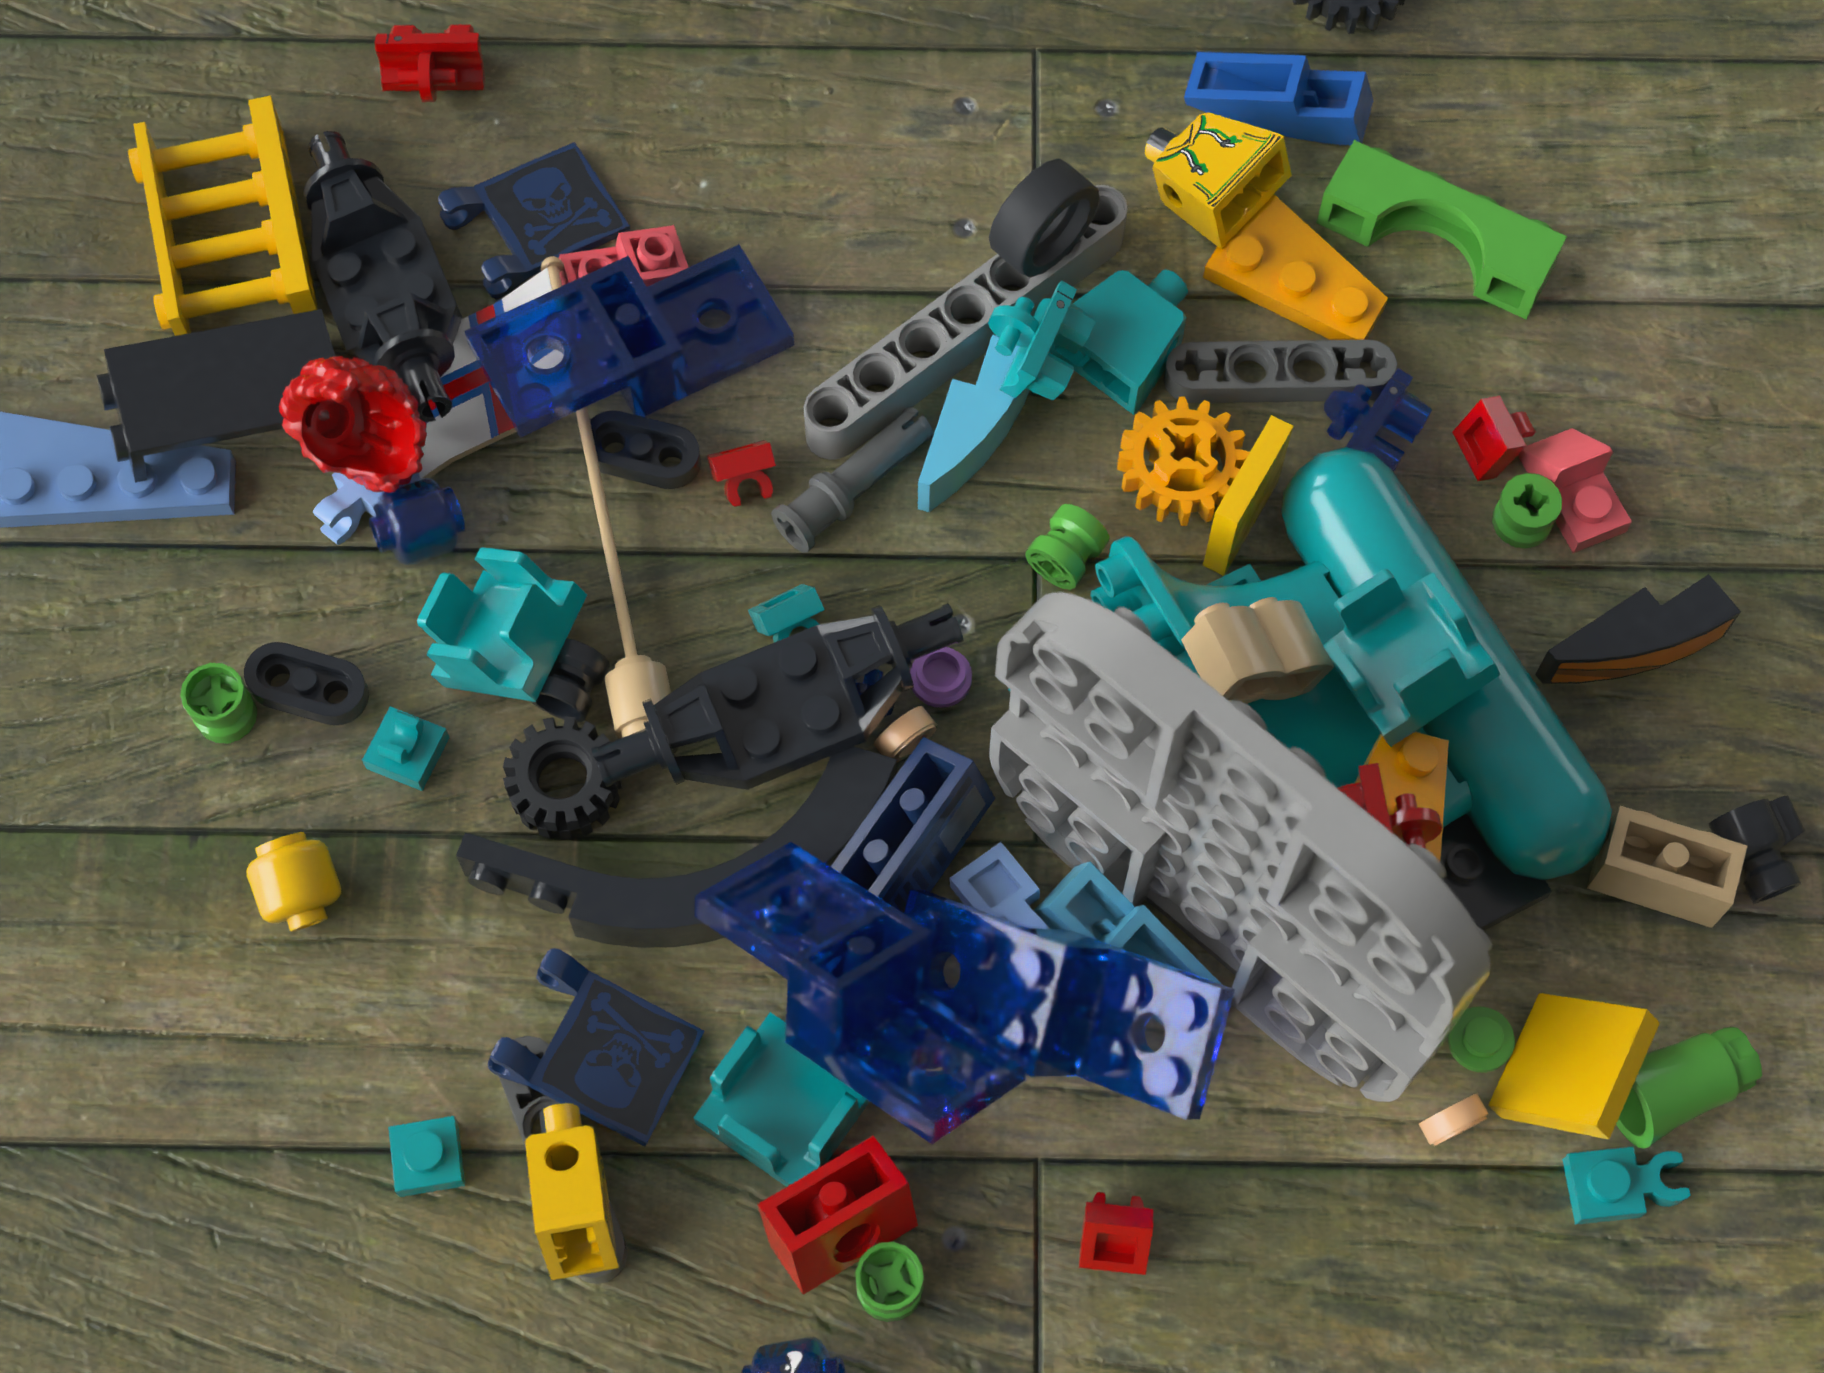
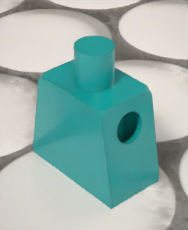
(1131, 335)

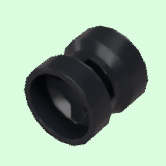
(572, 680)

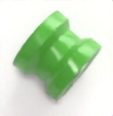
(1519, 524)

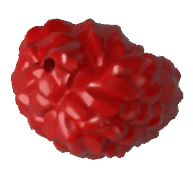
(355, 421)

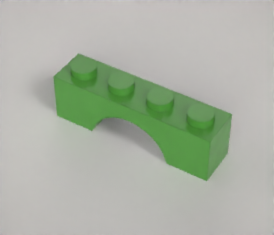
(1383, 195)

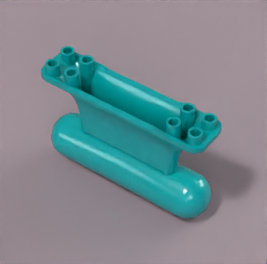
(1506, 747)

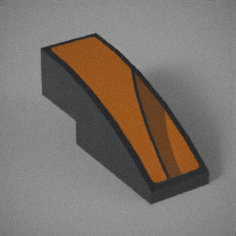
(1641, 635)

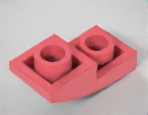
(652, 251)

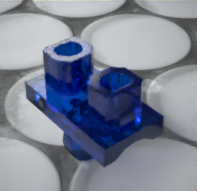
(1393, 409)

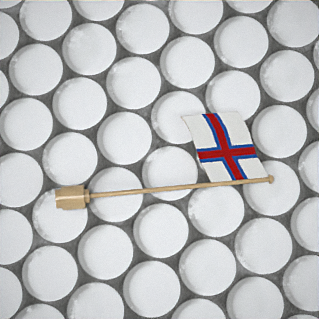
(481, 420)

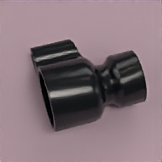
(1764, 829)

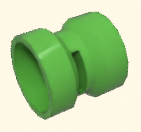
(1065, 549)
(209, 692)
(893, 1270)

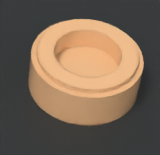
(905, 734)
(1454, 1120)

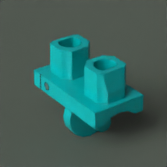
(1053, 321)

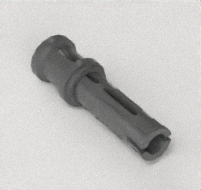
(833, 494)

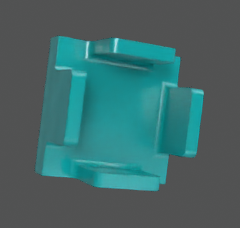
(504, 630)
(1406, 653)
(777, 1105)

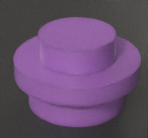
(941, 677)

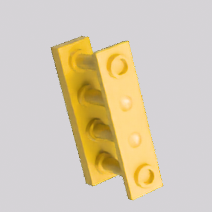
(278, 235)

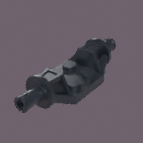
(380, 274)
(781, 702)

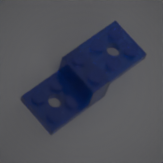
(629, 339)
(861, 991)
(1078, 1004)

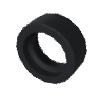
(1044, 217)

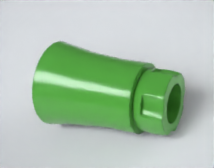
(1686, 1082)

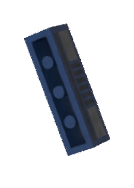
(916, 824)

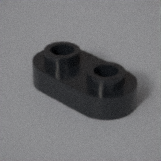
(645, 448)
(310, 683)

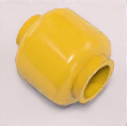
(293, 881)

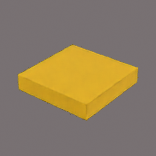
(1247, 495)
(1574, 1065)

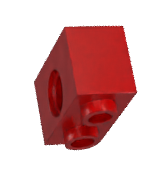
(838, 1214)

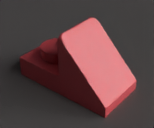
(1589, 503)

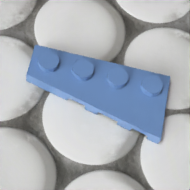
(72, 476)

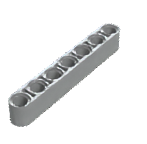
(951, 342)

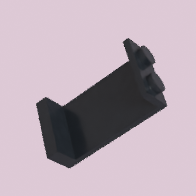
(206, 384)

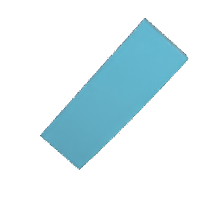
(969, 429)
(1096, 908)

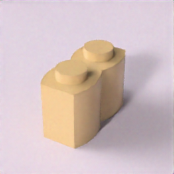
(1257, 650)

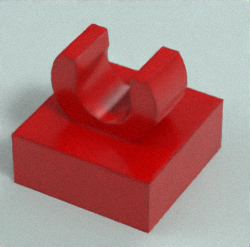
(1492, 437)
(741, 464)
(1116, 1236)

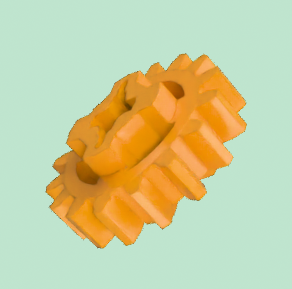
(1181, 450)

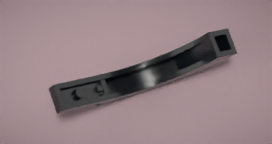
(663, 909)

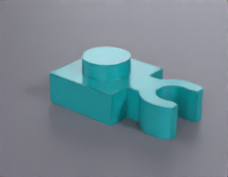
(1612, 1186)

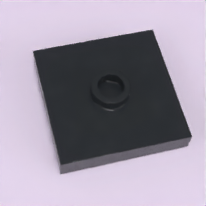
(1481, 881)

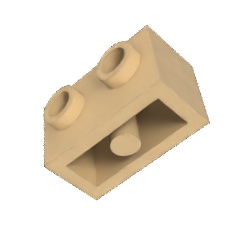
(1668, 867)

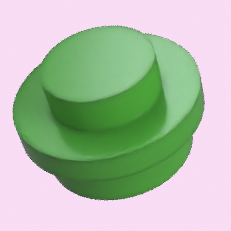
(1481, 1040)

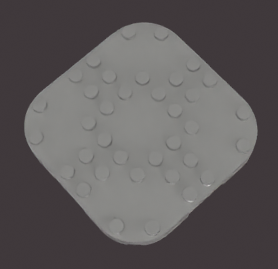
(1189, 803)

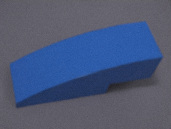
(1282, 95)

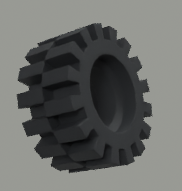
(553, 813)

